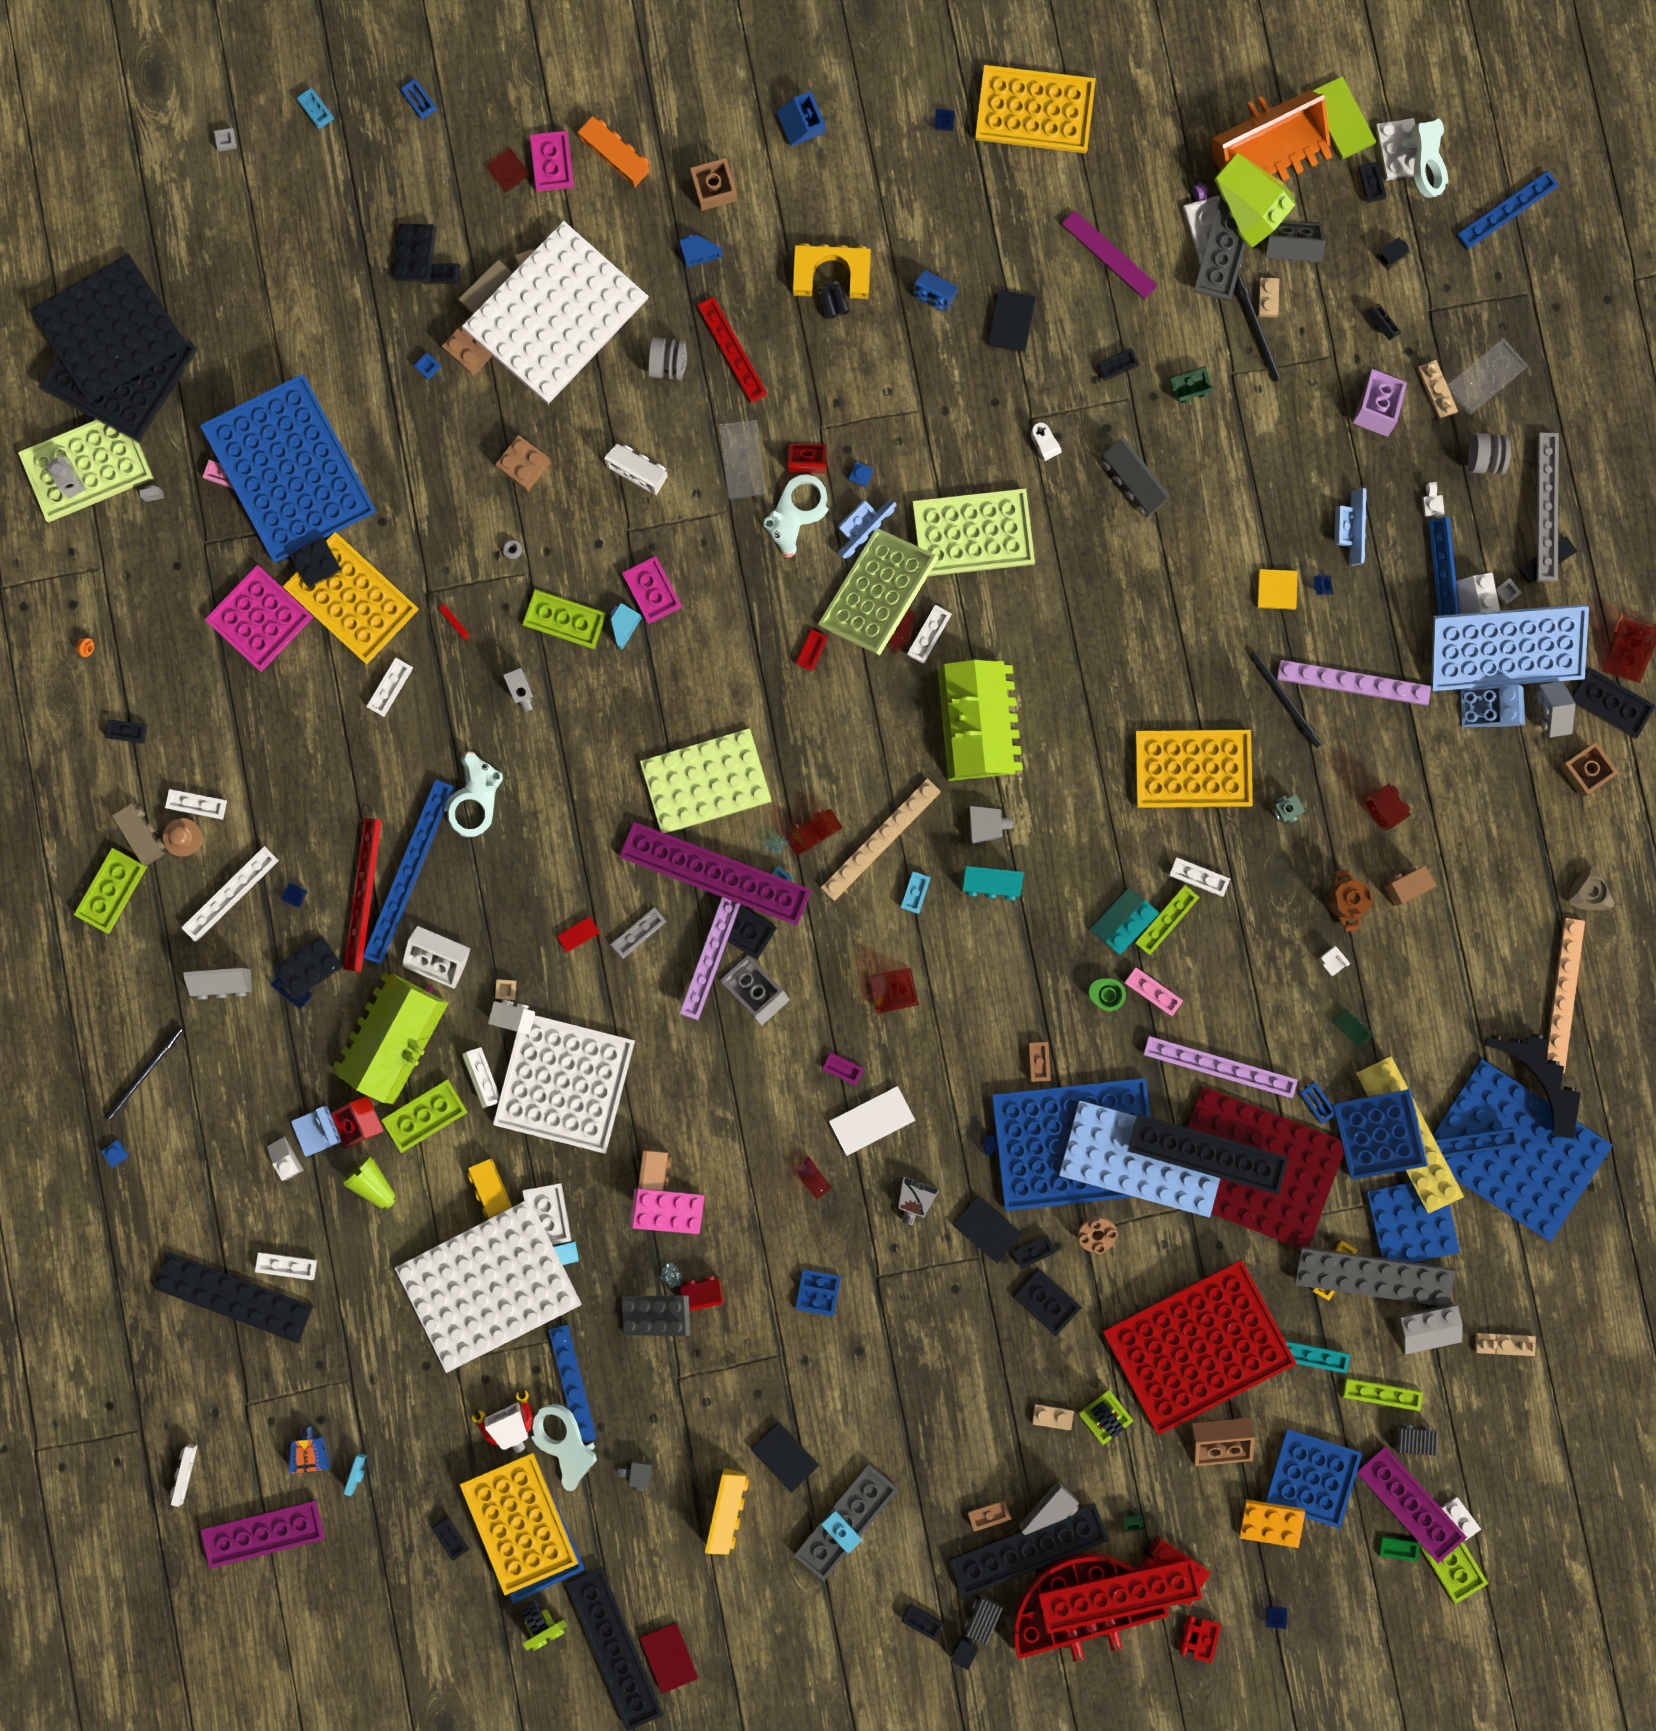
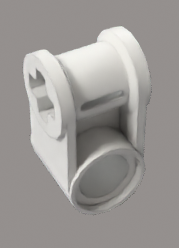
(1046, 444)

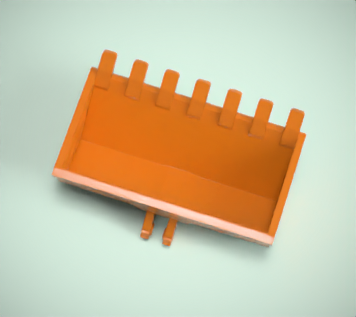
(1278, 135)

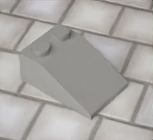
(755, 990)
(1052, 1508)

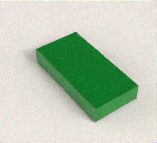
(1398, 1548)

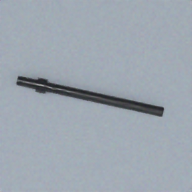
(1244, 295)
(1308, 730)
(168, 1043)

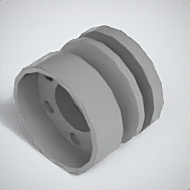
(667, 358)
(1489, 453)

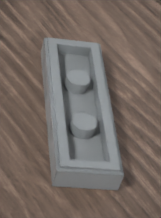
(638, 932)

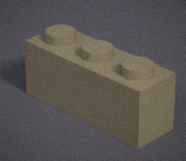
(485, 287)
(139, 833)

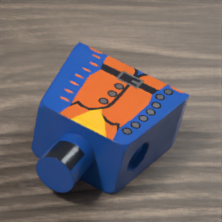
(308, 1453)

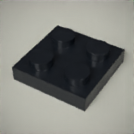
(316, 562)

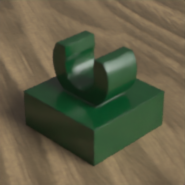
(1132, 1523)

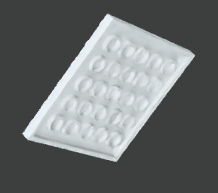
(564, 1084)

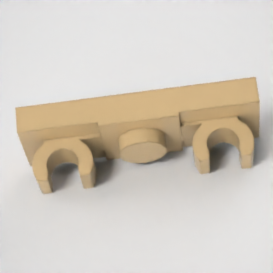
(1437, 389)
(1505, 1344)

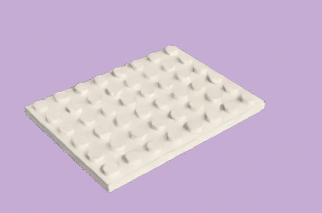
(555, 312)
(488, 1286)

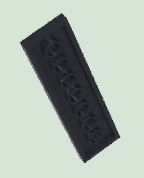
(1207, 1154)
(233, 1297)
(1024, 1553)
(614, 1649)

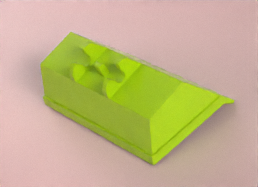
(978, 719)

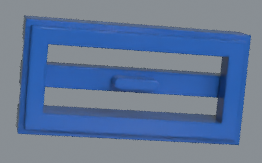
(427, 111)
(1308, 1089)

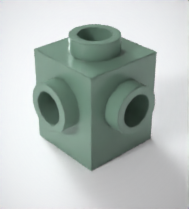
(1294, 808)

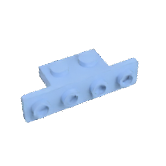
(861, 523)
(1351, 526)

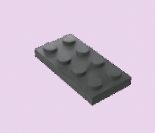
(656, 1315)

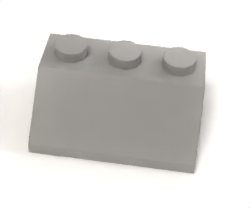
(218, 983)
(1430, 1328)

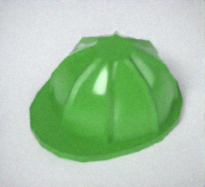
(1107, 994)

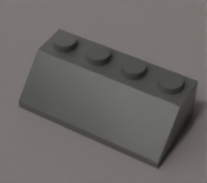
(1134, 477)

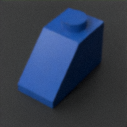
(698, 250)

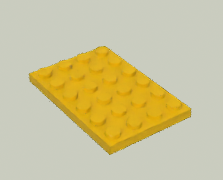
(1035, 109)
(355, 603)
(1193, 768)
(519, 1523)

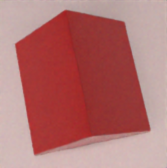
(807, 458)

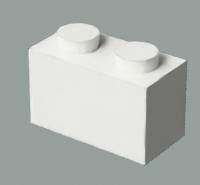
(511, 1017)

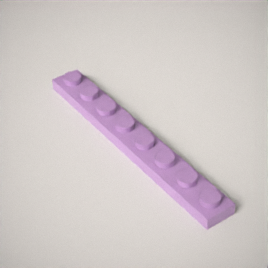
(1353, 682)
(710, 959)
(1220, 1067)

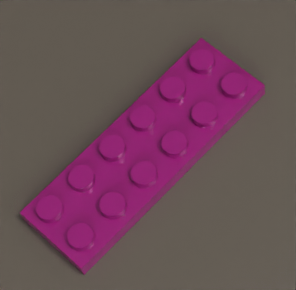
(1411, 1504)
(262, 1534)

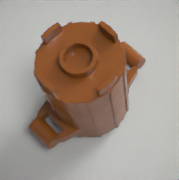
(1349, 900)

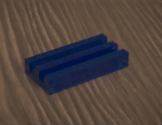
(290, 998)

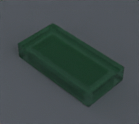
(1352, 1028)

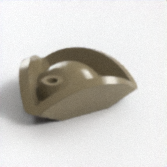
(1591, 891)

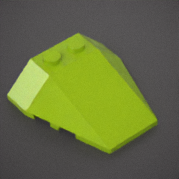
(1254, 197)

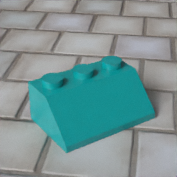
(992, 883)
(1124, 921)

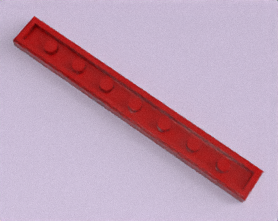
(362, 894)

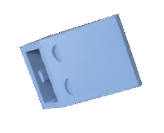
(1493, 706)

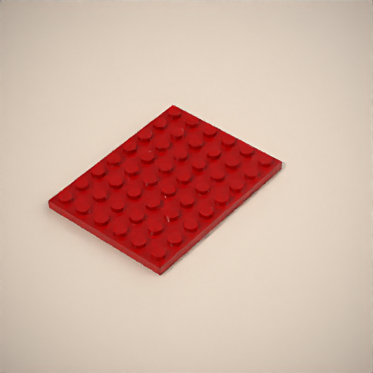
(1199, 1347)

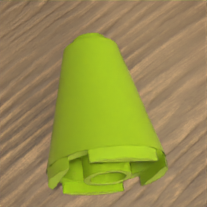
(370, 1183)

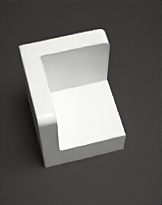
(1333, 960)

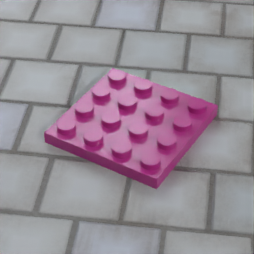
(259, 618)

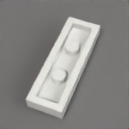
(929, 634)
(389, 687)
(196, 804)
(1199, 877)
(481, 1077)
(286, 1266)
(183, 1474)

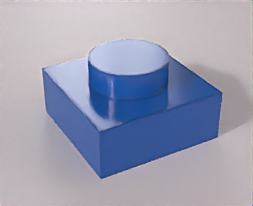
(427, 366)
(861, 474)
(115, 1153)

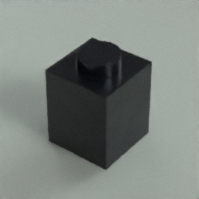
(1393, 253)
(964, 1652)

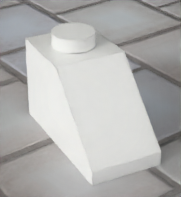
(284, 1159)

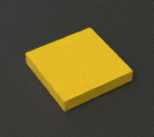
(1277, 589)

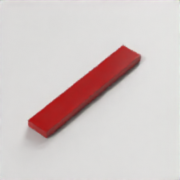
(732, 350)

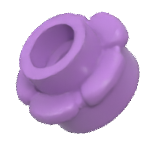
(1200, 191)

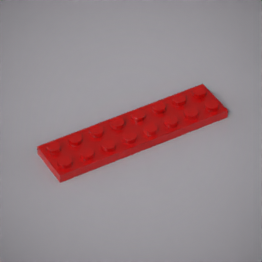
(1120, 1595)

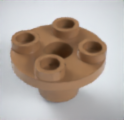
(182, 837)
(1097, 1234)

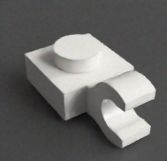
(1432, 503)

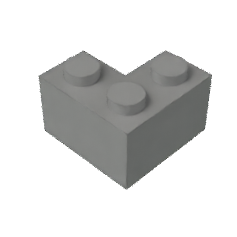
(1558, 709)

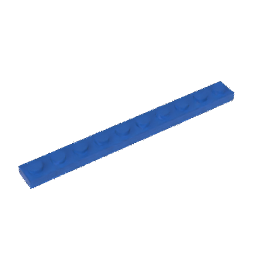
(408, 872)

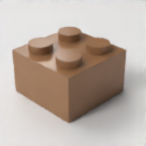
(713, 184)
(466, 351)
(523, 463)
(1588, 769)
(1412, 884)

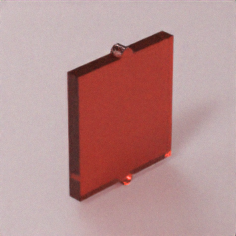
(508, 170)

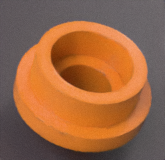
(85, 647)

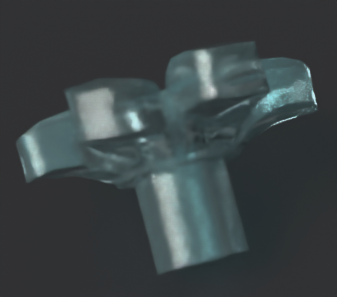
(776, 843)
(670, 1275)

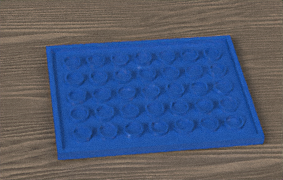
(288, 468)
(1034, 1137)
(1527, 1182)

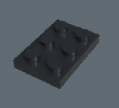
(414, 252)
(308, 967)

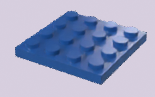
(1381, 1134)
(1406, 1229)
(1313, 1477)

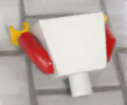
(507, 1426)

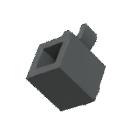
(639, 1474)

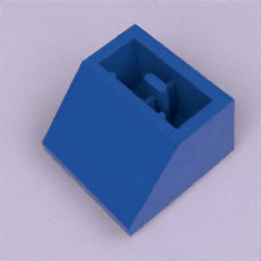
(801, 119)
(935, 291)

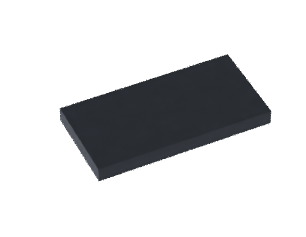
(1612, 703)

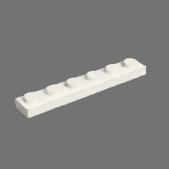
(230, 894)

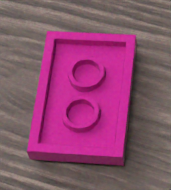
(552, 161)
(652, 590)

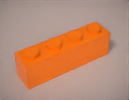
(614, 151)

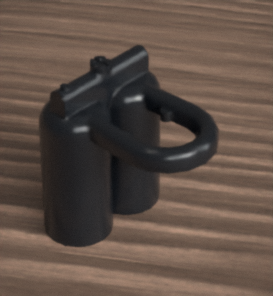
(833, 300)

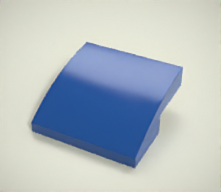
(818, 1293)

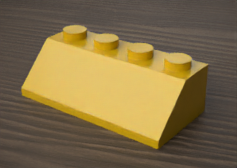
(726, 1511)

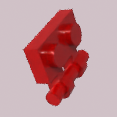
(1206, 1639)

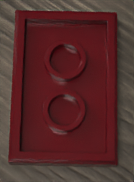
(669, 1657)

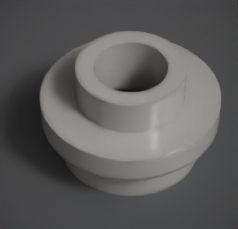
(512, 543)

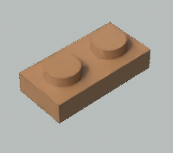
(1039, 1061)
(989, 1515)

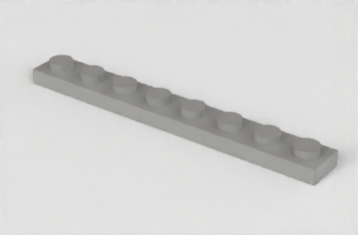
(1547, 507)

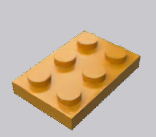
(1272, 1523)

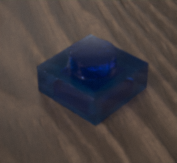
(944, 120)
(1323, 585)
(294, 895)
(990, 1145)
(1276, 1617)

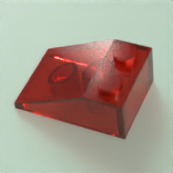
(1631, 648)

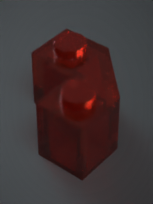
(902, 634)
(815, 831)

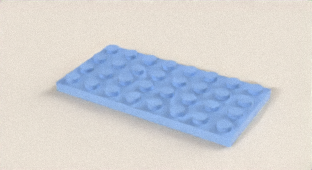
(1509, 647)
(1100, 1157)

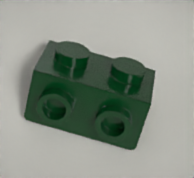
(1190, 384)

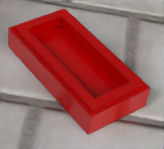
(455, 623)
(811, 650)
(578, 934)

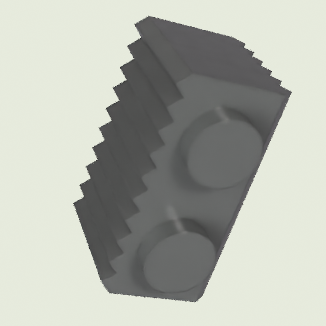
(1416, 1440)
(982, 1619)

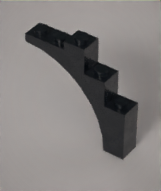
(1563, 1103)

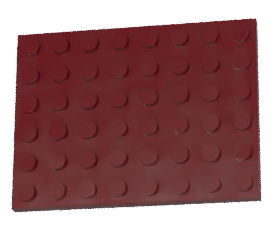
(1307, 1177)

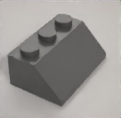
(1296, 242)

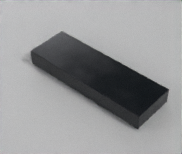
(1565, 550)

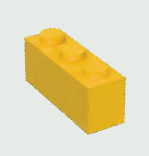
(489, 1188)

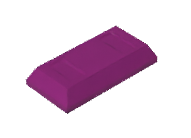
(842, 1068)

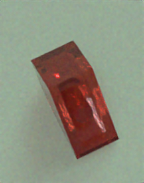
(812, 1177)

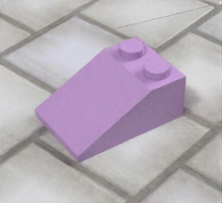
(1380, 403)

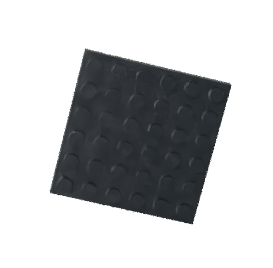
(108, 327)
(129, 406)

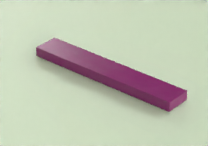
(1109, 255)

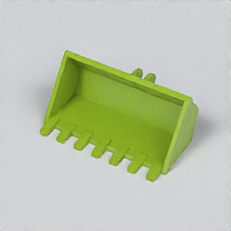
(390, 1039)

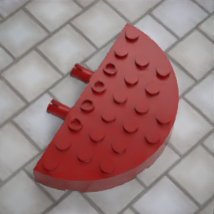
(1029, 1624)

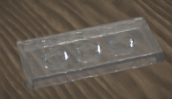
(1487, 376)
(742, 459)

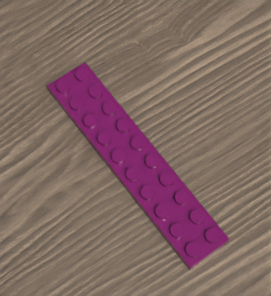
(715, 873)

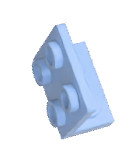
(316, 1131)

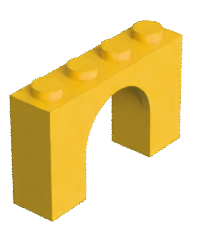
(810, 257)

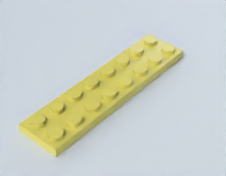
(1434, 1182)

